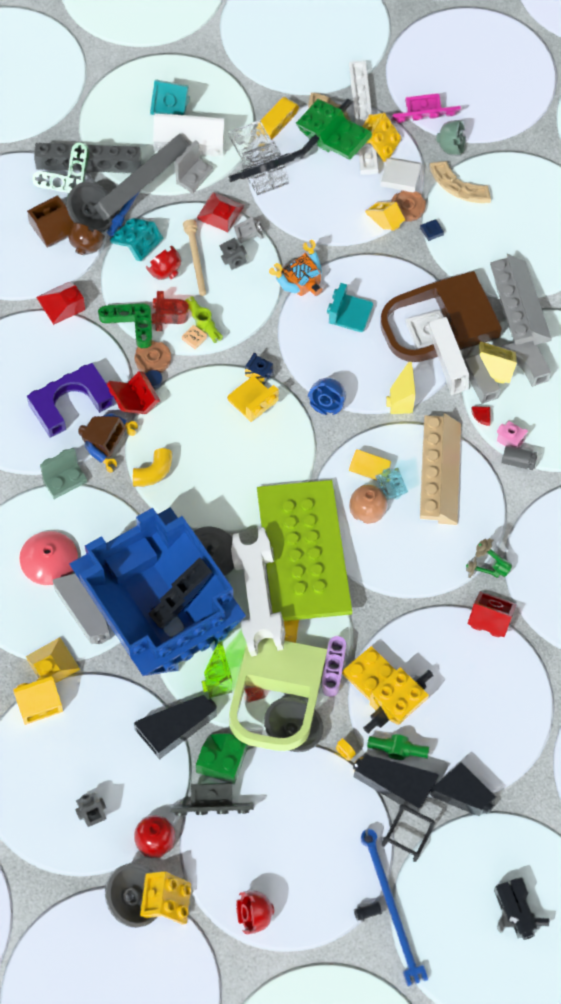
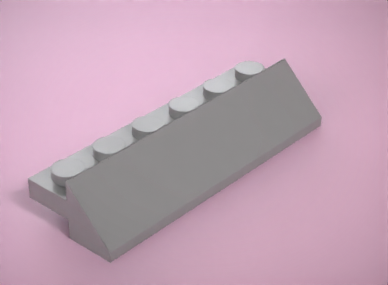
(520, 301)

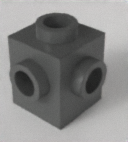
(233, 253)
(90, 809)

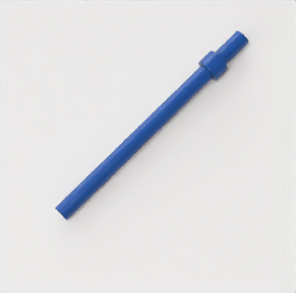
(119, 218)

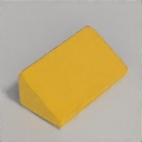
(368, 464)

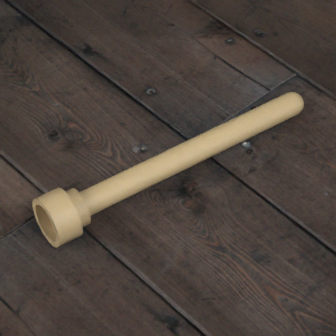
(190, 228)

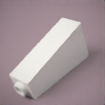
(449, 355)

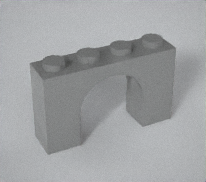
(528, 359)

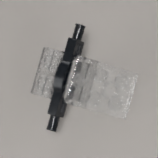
(260, 158)

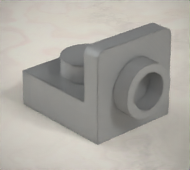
(248, 230)

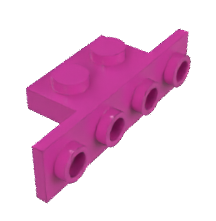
(424, 106)

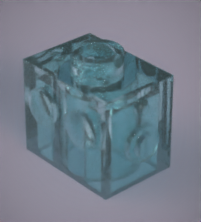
(396, 481)

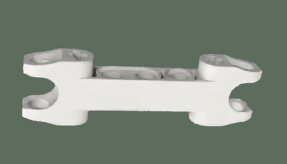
(262, 620)

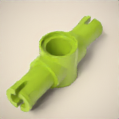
(205, 325)

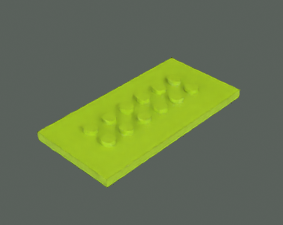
(307, 548)

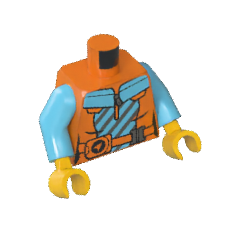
(301, 274)

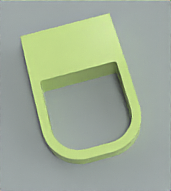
(290, 671)

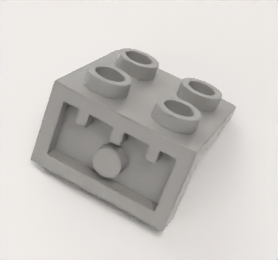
(190, 169)

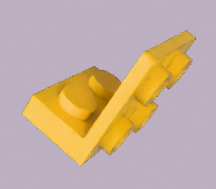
(385, 135)
(166, 897)

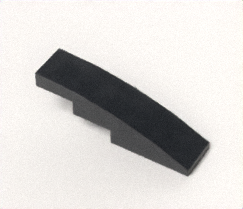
(181, 593)

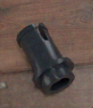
(367, 911)

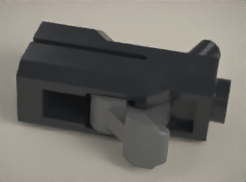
(516, 909)

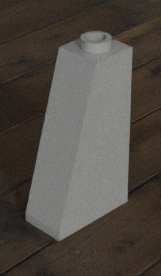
(82, 608)

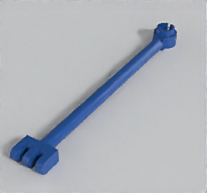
(413, 969)

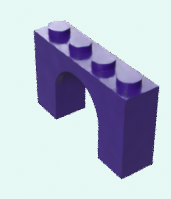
(84, 380)

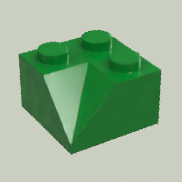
(221, 757)

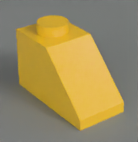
(386, 215)

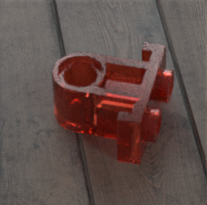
(167, 311)

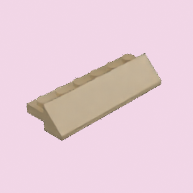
(440, 469)

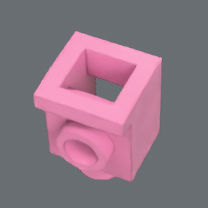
(511, 435)

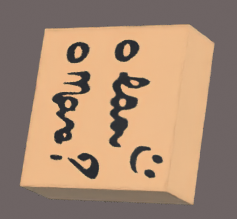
(194, 337)

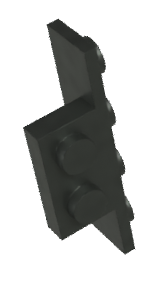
(211, 797)

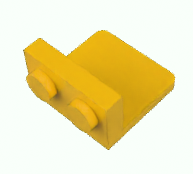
(253, 398)

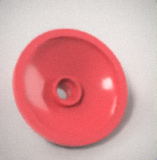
(45, 567)

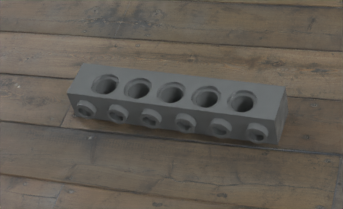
(100, 158)

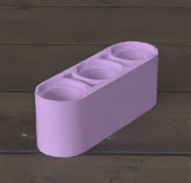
(333, 657)

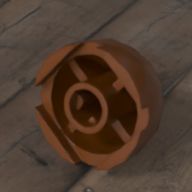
(84, 239)

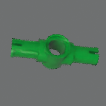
(398, 747)

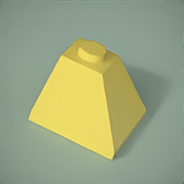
(498, 361)
(402, 392)

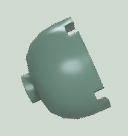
(452, 138)

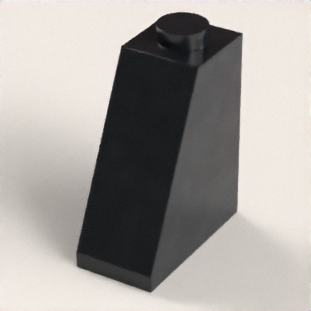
(464, 791)

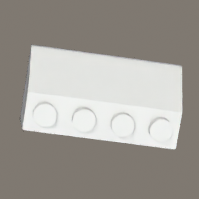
(205, 130)

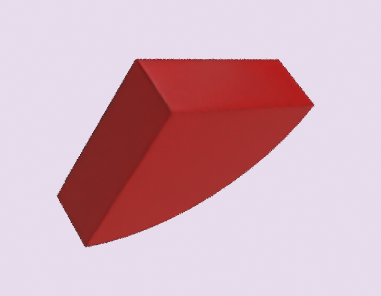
(481, 414)

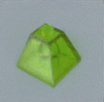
(217, 674)

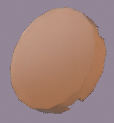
(410, 204)
(155, 357)

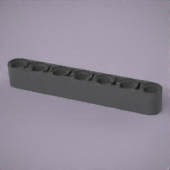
(141, 177)

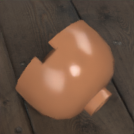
(368, 504)

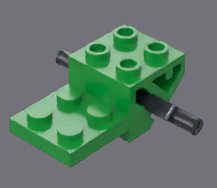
(331, 130)

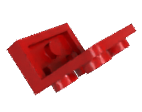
(135, 396)

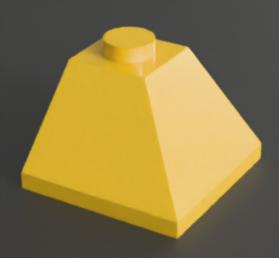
(53, 661)

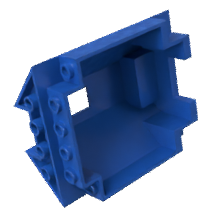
(136, 571)

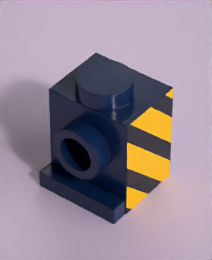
(259, 368)

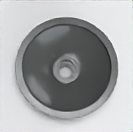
(84, 197)
(288, 715)
(129, 881)

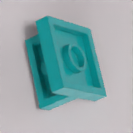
(169, 98)

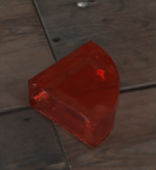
(254, 694)

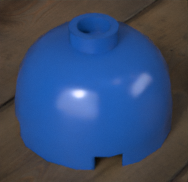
(327, 396)

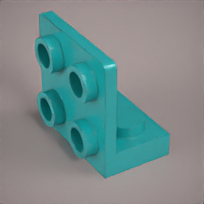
(139, 236)

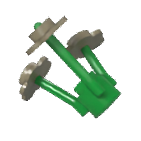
(500, 565)

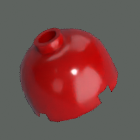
(165, 264)
(154, 836)
(254, 911)

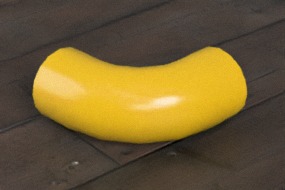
(156, 471)

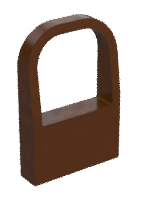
(460, 301)

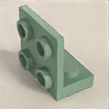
(62, 473)

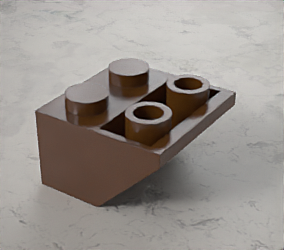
(50, 221)

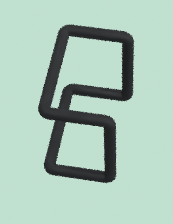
(387, 839)

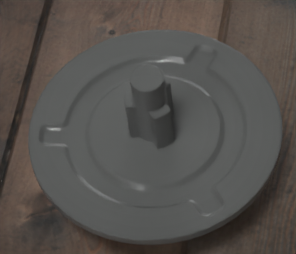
(218, 545)

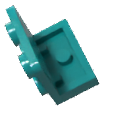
(349, 310)

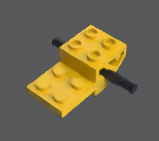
(388, 690)

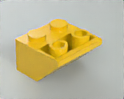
(38, 699)

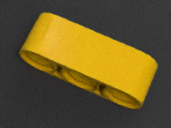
(279, 116)

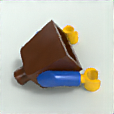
(104, 434)

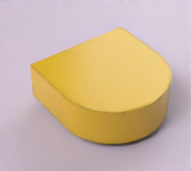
(345, 749)

